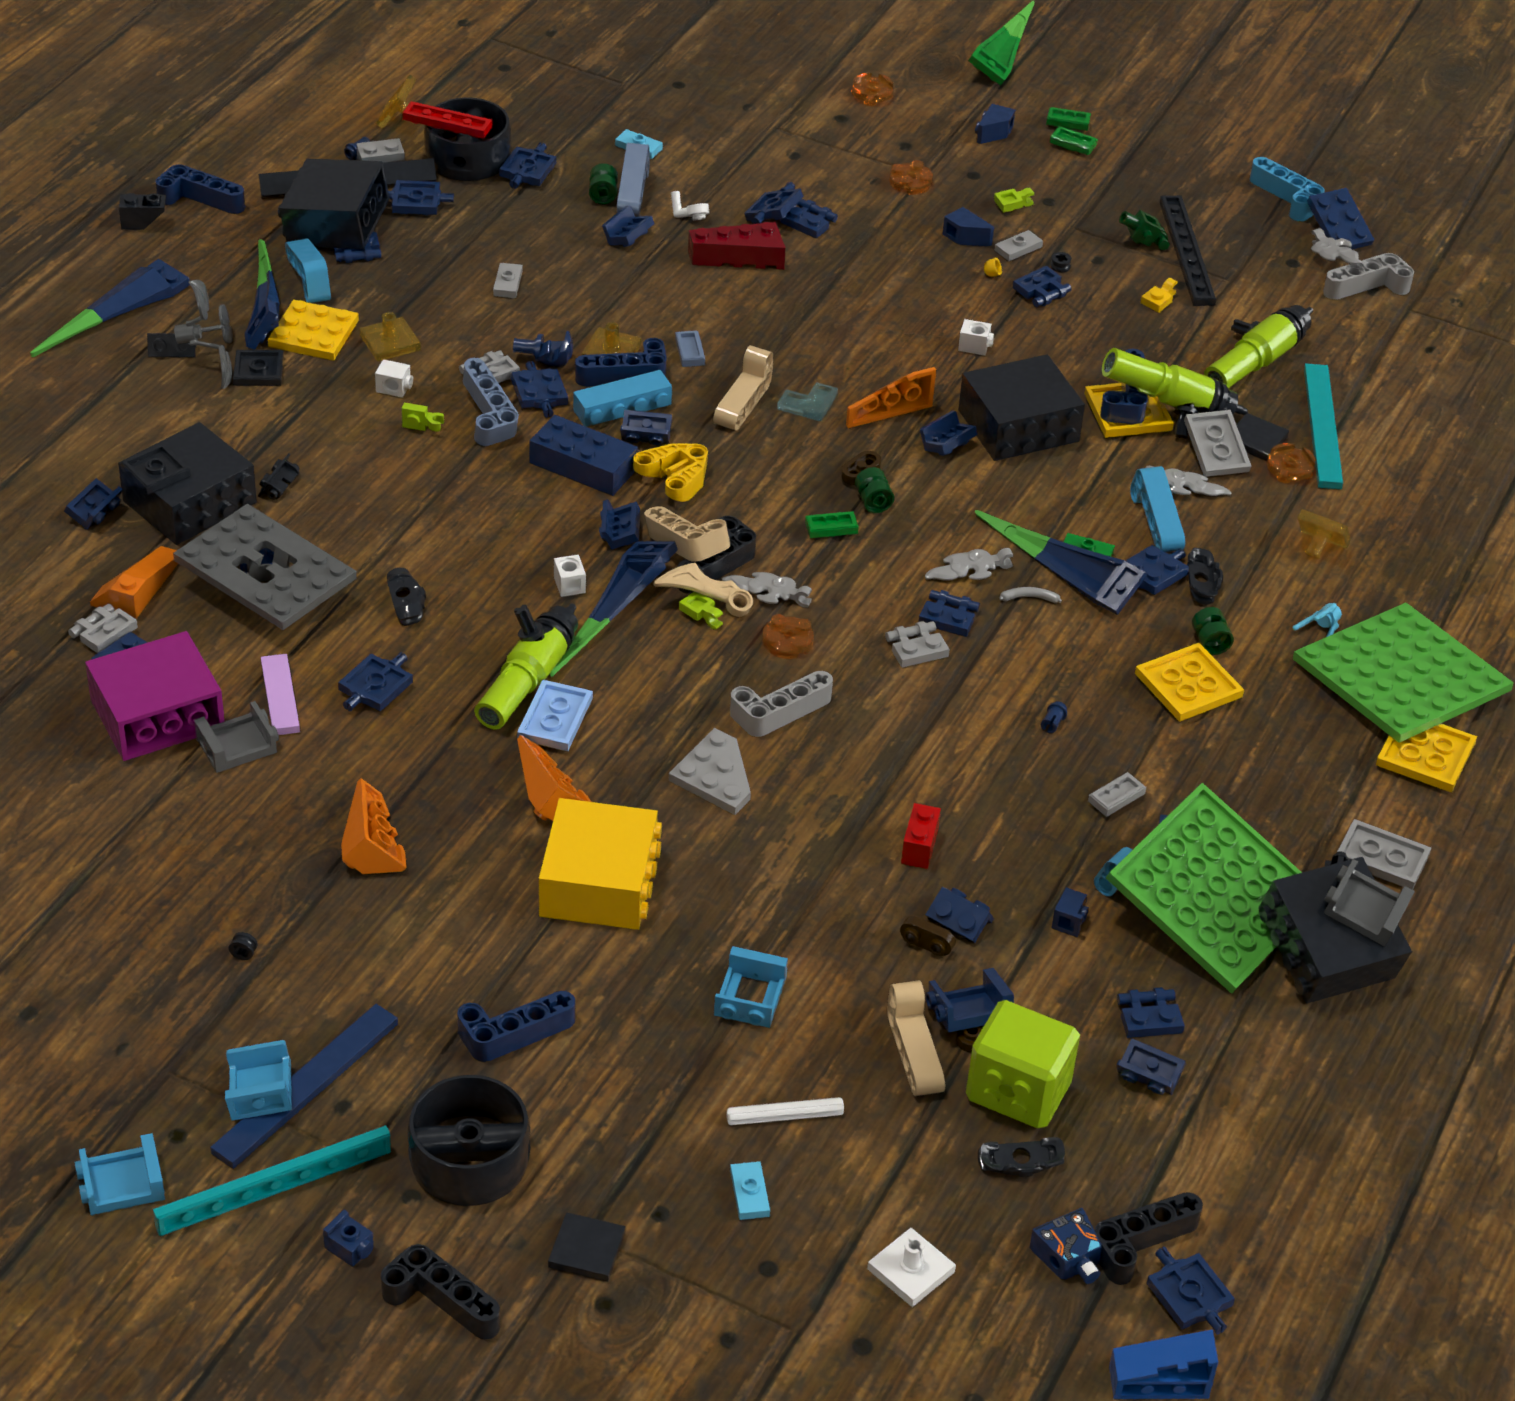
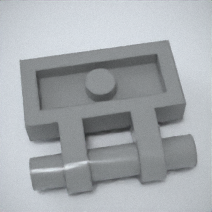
(498, 364)
(103, 627)
(919, 649)

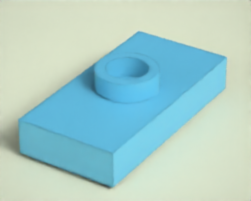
(632, 137)
(750, 1190)

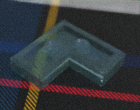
(810, 406)

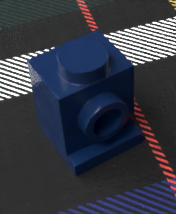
(1070, 912)
(348, 1239)

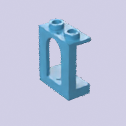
(755, 966)

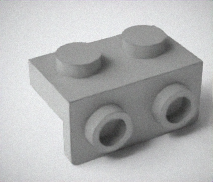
(382, 150)

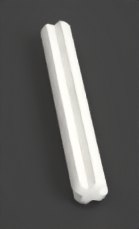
(785, 1111)

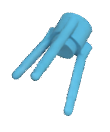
(1325, 617)

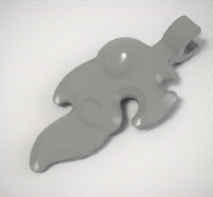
(1331, 249)
(1178, 480)
(975, 559)
(776, 586)

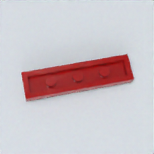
(447, 119)

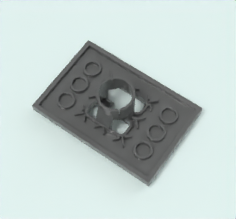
(290, 590)

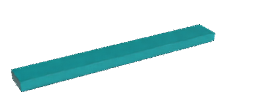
(1323, 426)
(272, 1180)

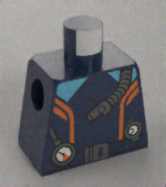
(1068, 1246)

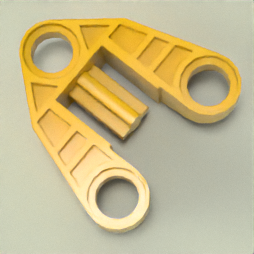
(678, 462)

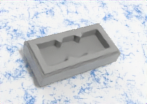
(1018, 245)
(507, 280)
(1117, 794)

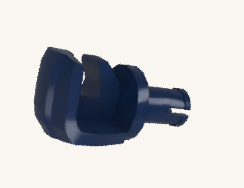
(549, 352)

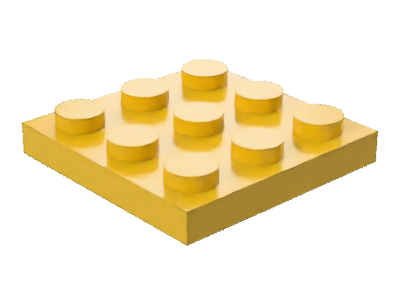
(313, 330)
(1156, 416)
(1189, 681)
(1430, 756)

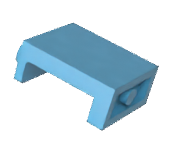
(259, 1080)
(121, 1178)

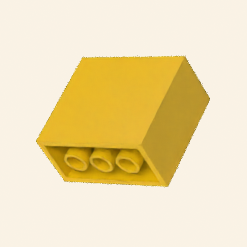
(599, 864)

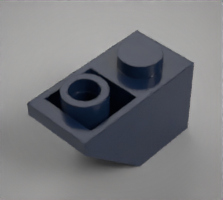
(995, 124)
(967, 228)

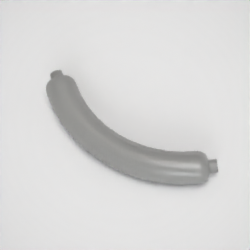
(1030, 592)

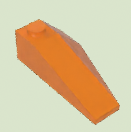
(899, 397)
(138, 583)
(544, 780)
(368, 836)

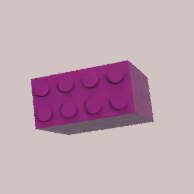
(153, 694)

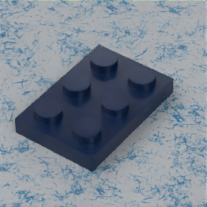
(1340, 217)

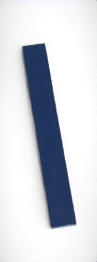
(307, 1084)

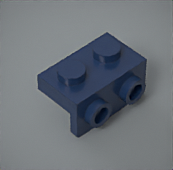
(625, 227)
(646, 427)
(946, 434)
(93, 503)
(620, 524)
(959, 914)
(1151, 1067)

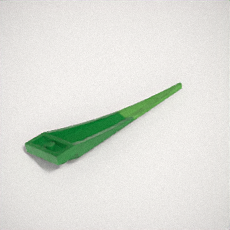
(998, 52)

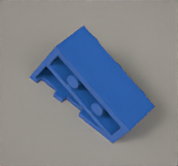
(1165, 1368)

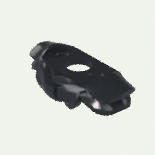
(1202, 563)
(408, 608)
(1042, 1153)

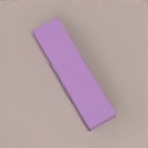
(280, 694)

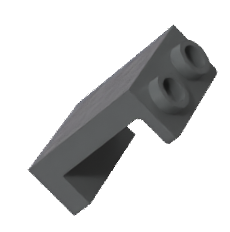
(237, 739)
(1366, 904)

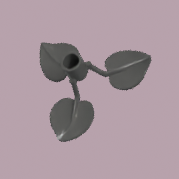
(191, 332)

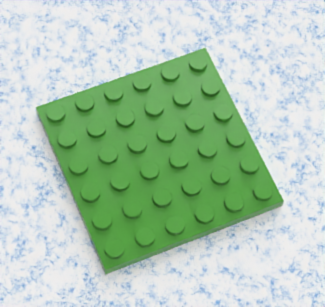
(1402, 672)
(1204, 884)

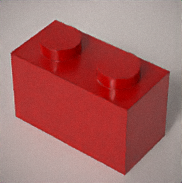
(920, 836)

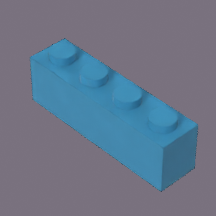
(611, 399)

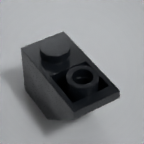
(139, 210)

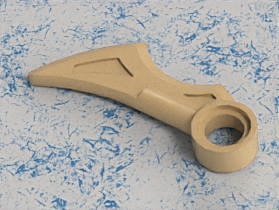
(692, 579)

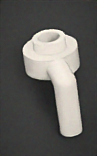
(696, 211)

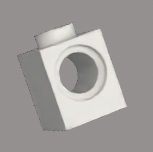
(975, 337)
(393, 378)
(569, 575)

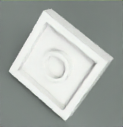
(911, 1267)

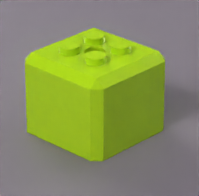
(1022, 1064)

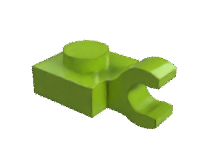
(1011, 200)
(419, 418)
(701, 606)

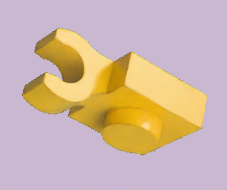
(1158, 298)

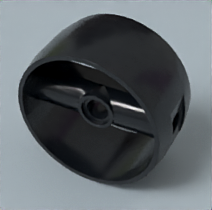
(480, 157)
(502, 1144)

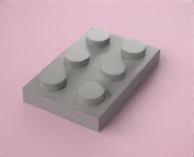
(1217, 443)
(1386, 853)

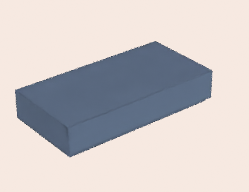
(690, 348)

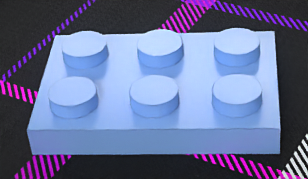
(555, 715)

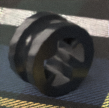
(1061, 262)
(243, 946)

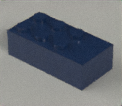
(582, 454)

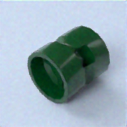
(603, 183)
(874, 490)
(1212, 630)

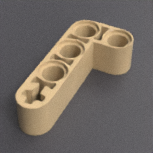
(746, 390)
(692, 541)
(914, 1039)

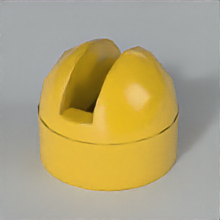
(993, 267)

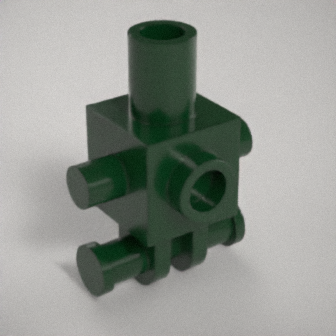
(1145, 229)

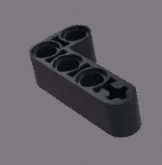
(741, 551)
(1144, 1228)
(421, 1271)

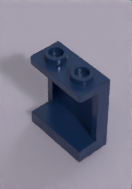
(970, 1005)

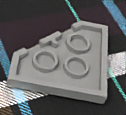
(715, 772)

